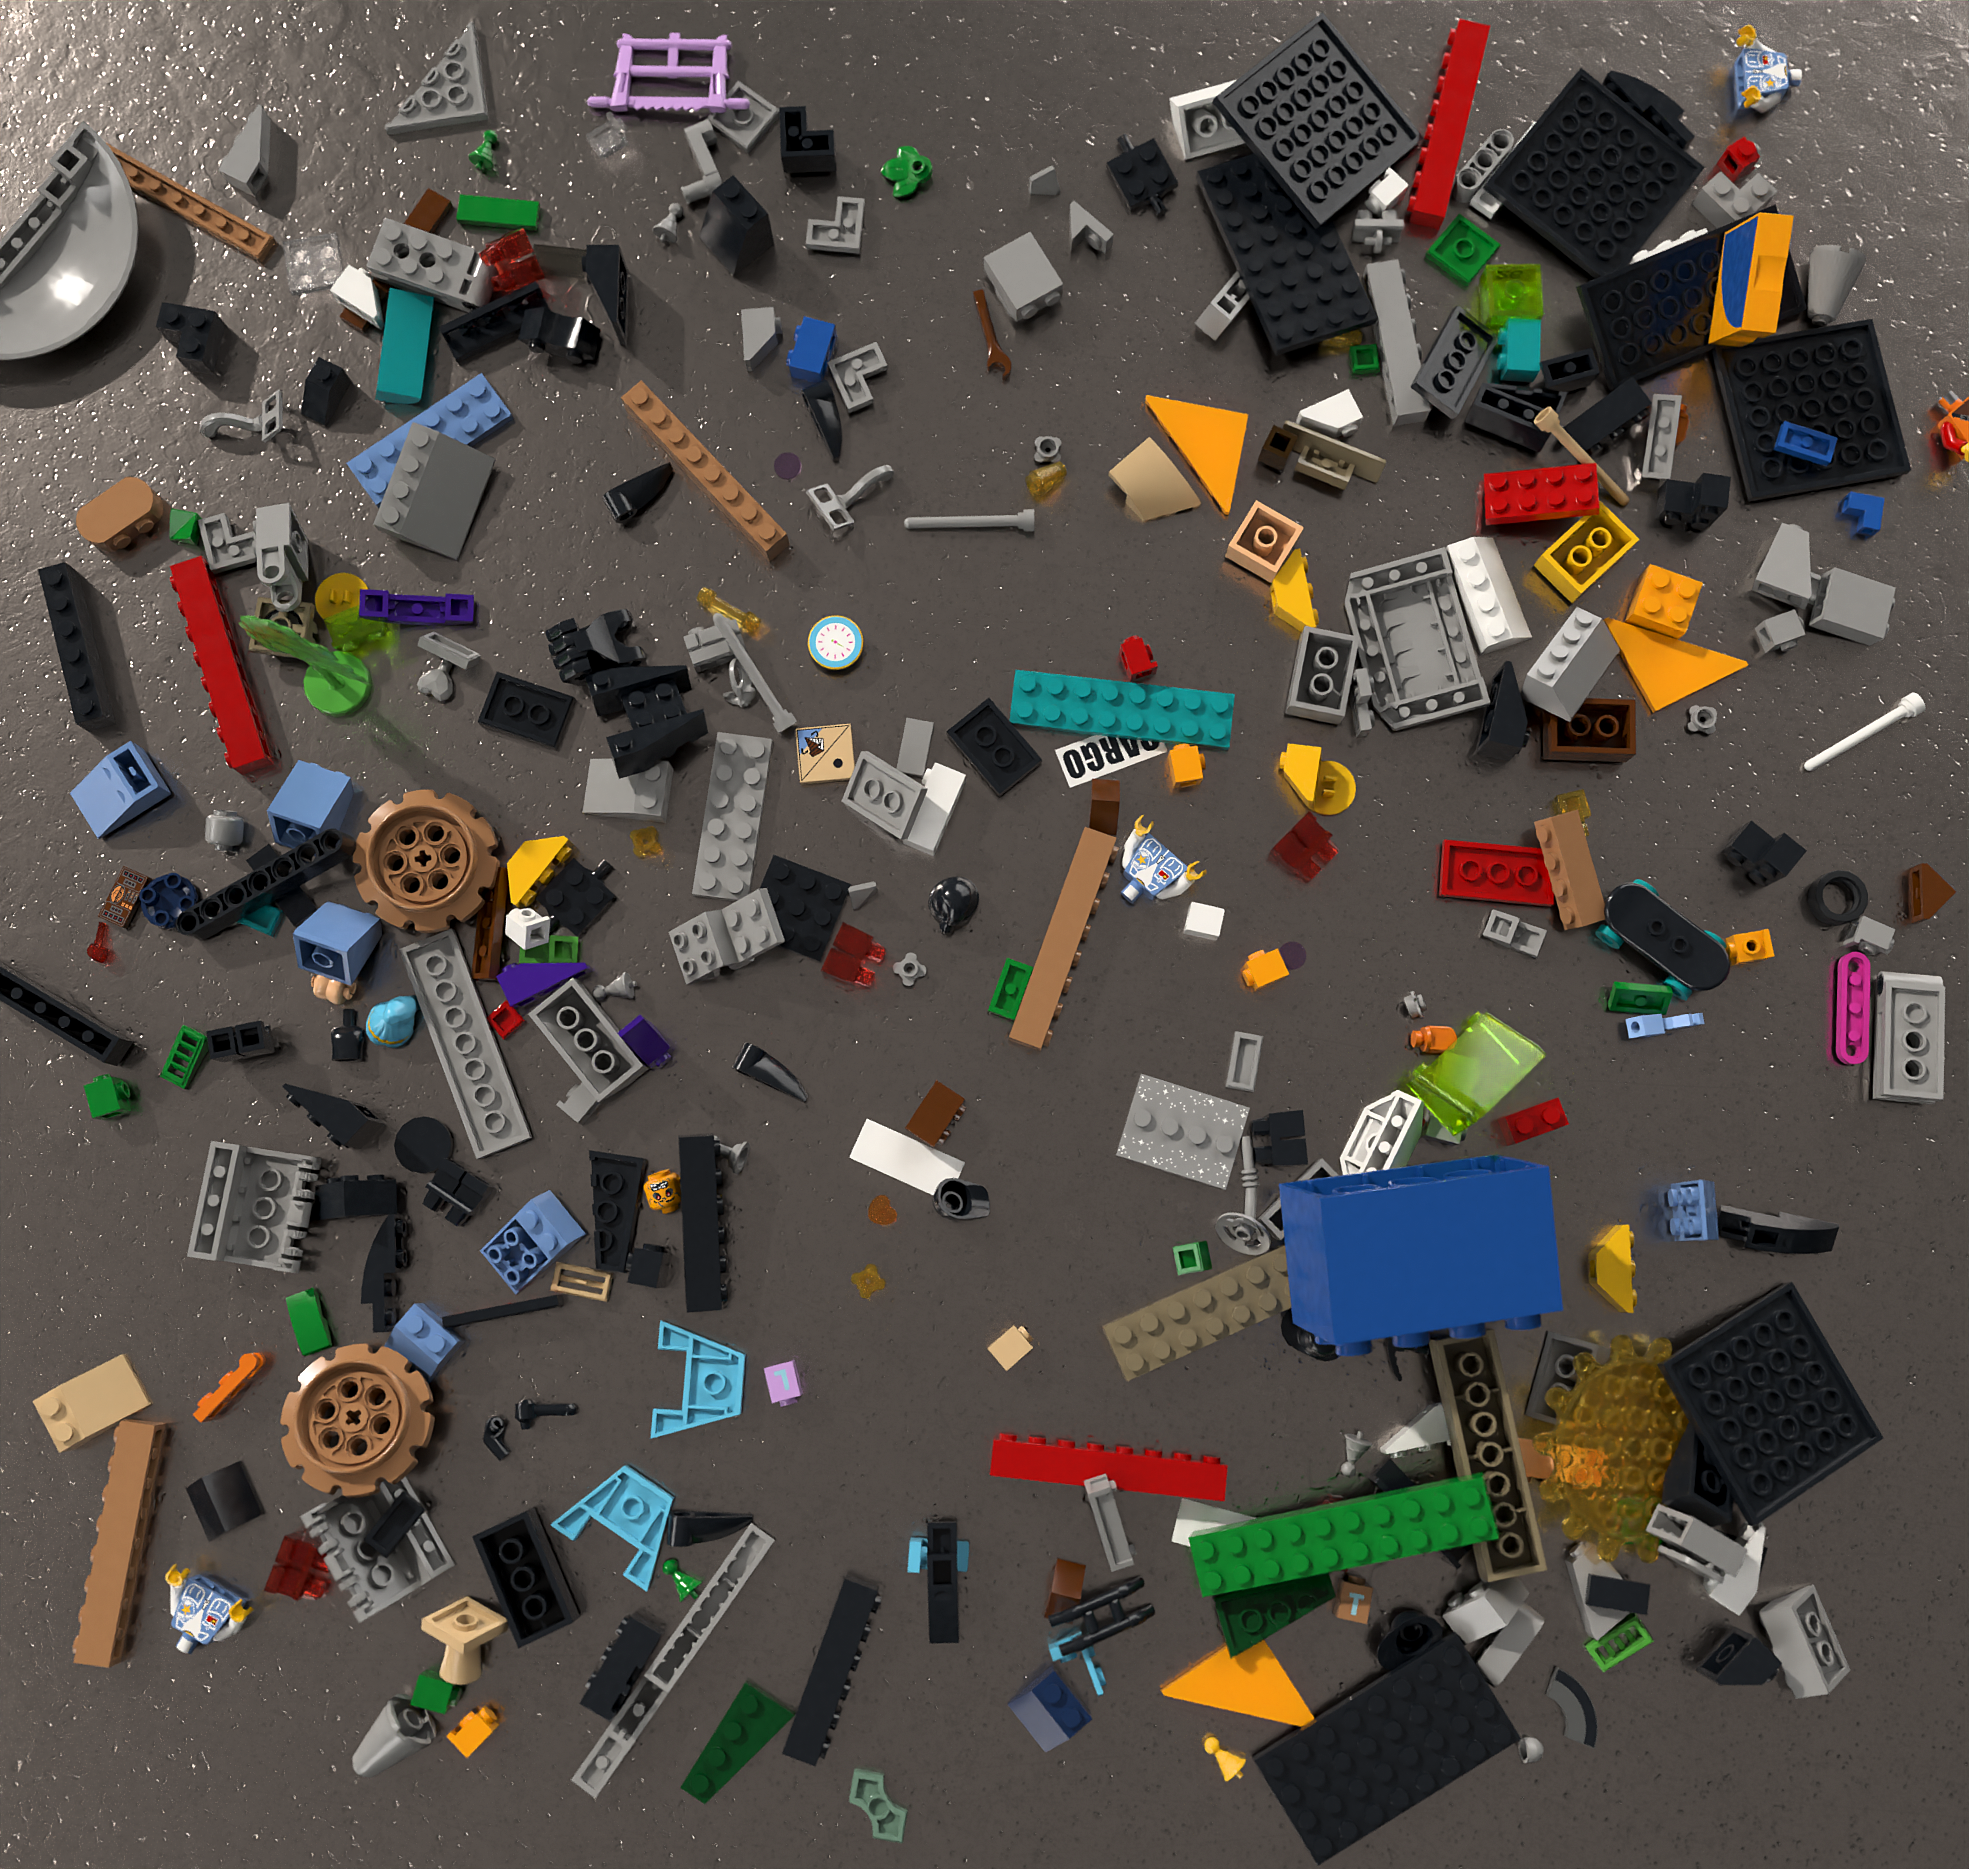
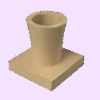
(463, 1629)

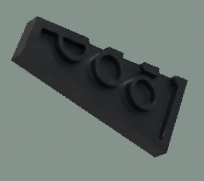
(616, 1199)

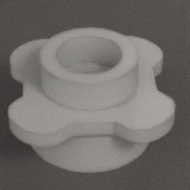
(1051, 443)
(1708, 714)
(917, 969)
(1415, 1005)

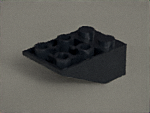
(347, 1121)

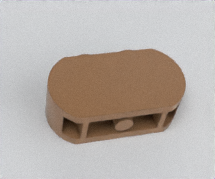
(119, 514)

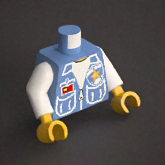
(1761, 73)
(1153, 867)
(203, 1610)

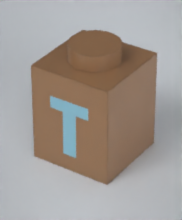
(1353, 1599)

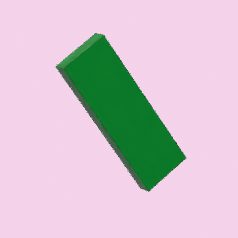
(498, 212)

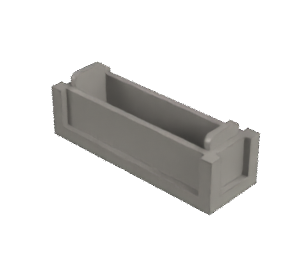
(1661, 436)
(1108, 1522)

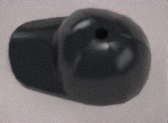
(963, 1199)

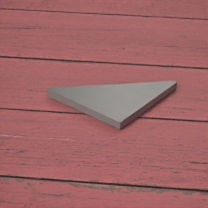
(449, 92)

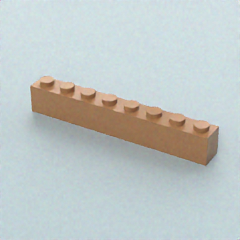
(705, 471)
(1062, 939)
(118, 1543)

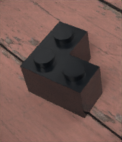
(802, 148)
(197, 333)
(1695, 502)
(1762, 855)
(353, 1198)

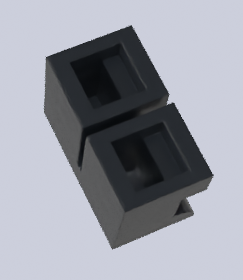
(240, 1041)
(1281, 1152)
(459, 1188)

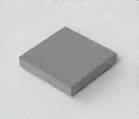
(748, 125)

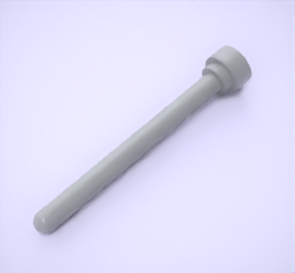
(1024, 520)
(781, 717)

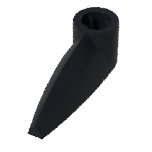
(825, 415)
(632, 495)
(767, 1070)
(702, 1526)

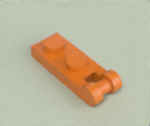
(230, 1386)

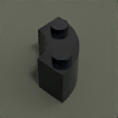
(559, 335)

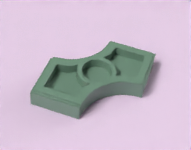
(870, 1794)

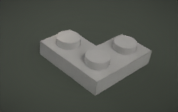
(843, 233)
(851, 371)
(223, 549)
(1360, 692)

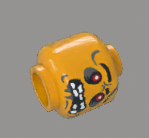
(663, 1191)

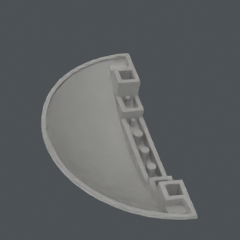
(67, 250)

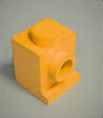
(1759, 943)
(474, 1730)

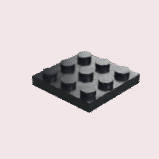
(805, 906)

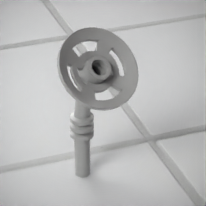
(1246, 1222)

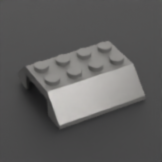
(253, 1206)
(363, 1570)

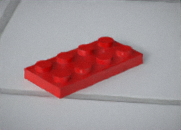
(1541, 494)
(1495, 873)

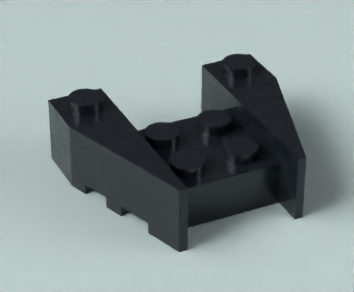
(653, 712)

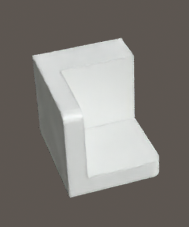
(1204, 921)

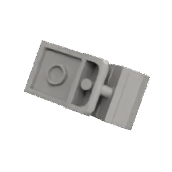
(726, 937)

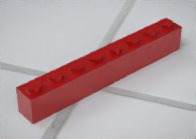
(1449, 124)
(221, 666)
(1129, 1470)

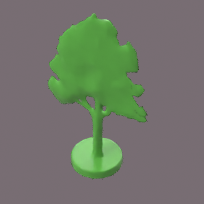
(334, 680)

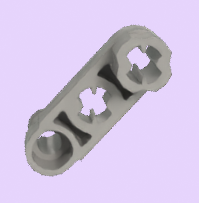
(699, 138)

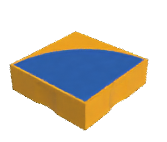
(1751, 280)

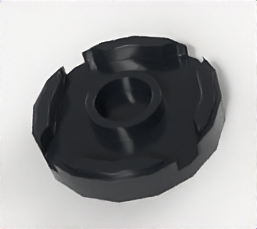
(423, 1144)

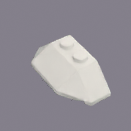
(1384, 1134)

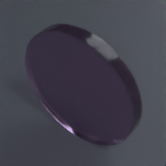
(787, 465)
(1293, 955)

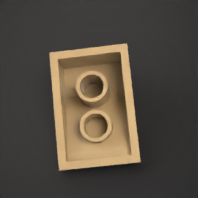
(91, 1403)

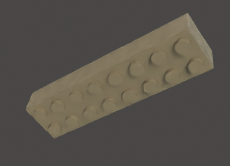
(1200, 1314)
(1487, 1442)

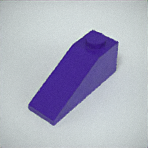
(534, 980)
(647, 1042)

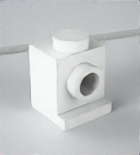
(1386, 193)
(523, 923)

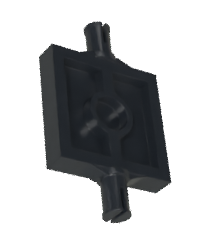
(1142, 174)
(576, 896)

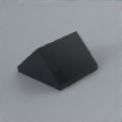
(224, 1500)

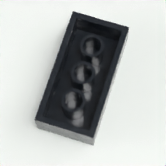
(526, 1577)

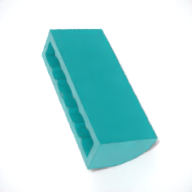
(404, 347)

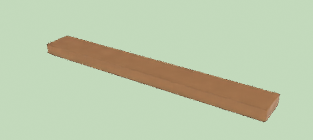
(195, 208)

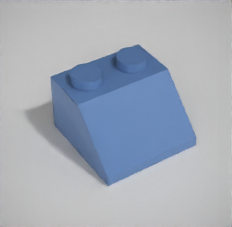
(424, 1340)

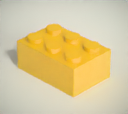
(1586, 552)

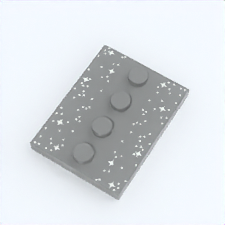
(1182, 1131)

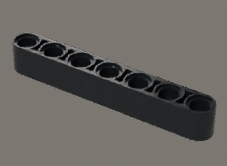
(253, 884)

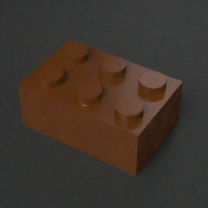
(1596, 733)

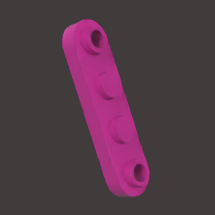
(1853, 1008)

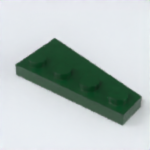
(1266, 1609)
(742, 1732)

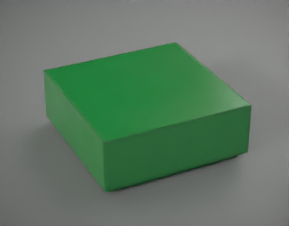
(1364, 359)

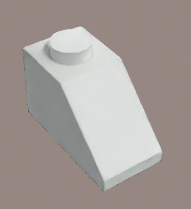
(359, 294)
(1332, 416)

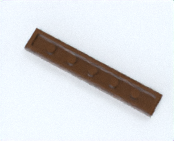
(426, 217)

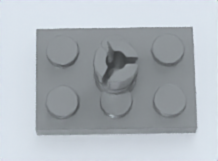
(884, 795)

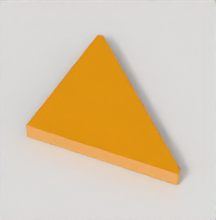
(1207, 440)
(1667, 666)
(1245, 1684)

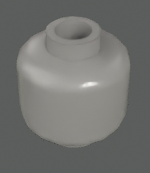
(224, 829)

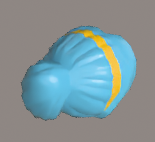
(392, 1021)

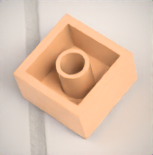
(1264, 541)

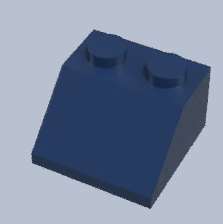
(1050, 1709)

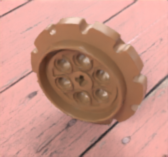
(384, 844)
(387, 1454)

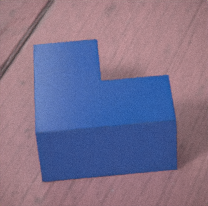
(1867, 508)

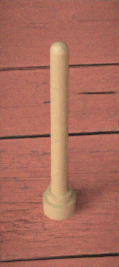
(1548, 421)

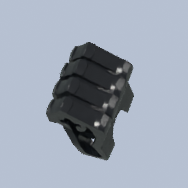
(592, 647)

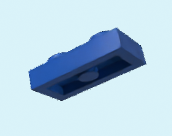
(1805, 443)

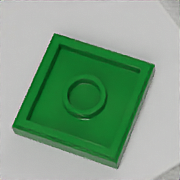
(1463, 250)

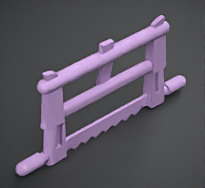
(624, 71)

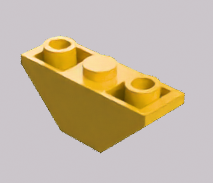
(1292, 593)
(534, 866)
(1613, 1269)

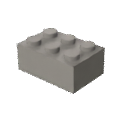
(1322, 675)

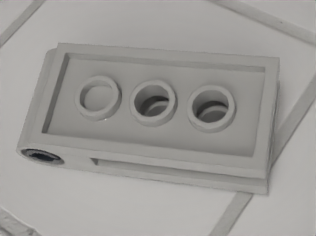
(453, 280)
(1915, 1010)

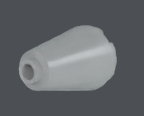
(1831, 281)
(393, 1737)

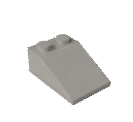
(633, 797)

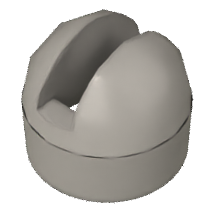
(1530, 1749)

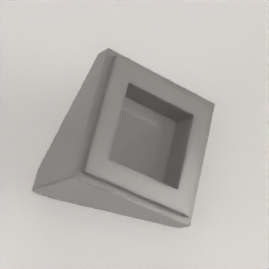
(1044, 182)
(861, 893)

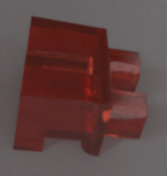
(504, 255)
(1301, 844)
(849, 968)
(296, 1568)

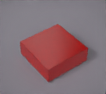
(505, 1020)

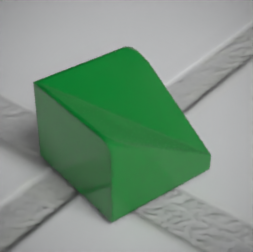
(184, 526)

